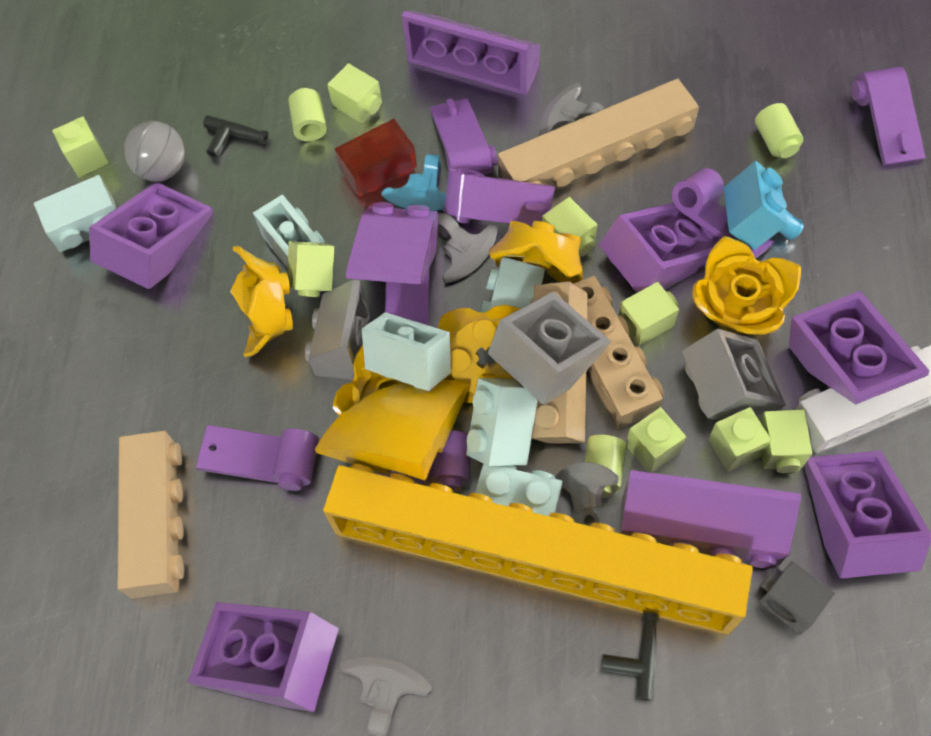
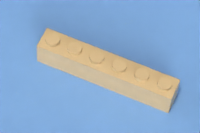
(602, 137)

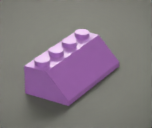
(470, 51)
(711, 516)

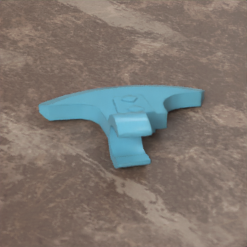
(420, 188)

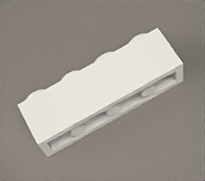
(836, 420)

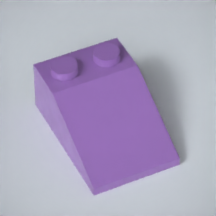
(147, 234)
(394, 244)
(657, 246)
(853, 349)
(866, 515)
(265, 654)

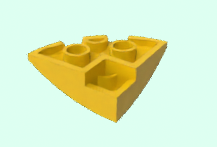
(396, 428)

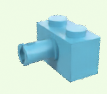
(758, 208)

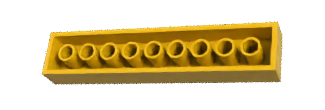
(540, 548)

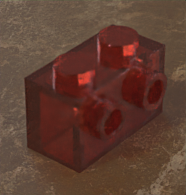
(376, 157)

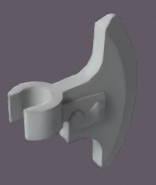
(566, 109)
(465, 249)
(585, 484)
(383, 685)

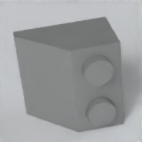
(338, 331)
(547, 346)
(731, 375)

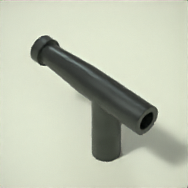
(225, 129)
(642, 667)

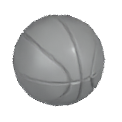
(154, 151)

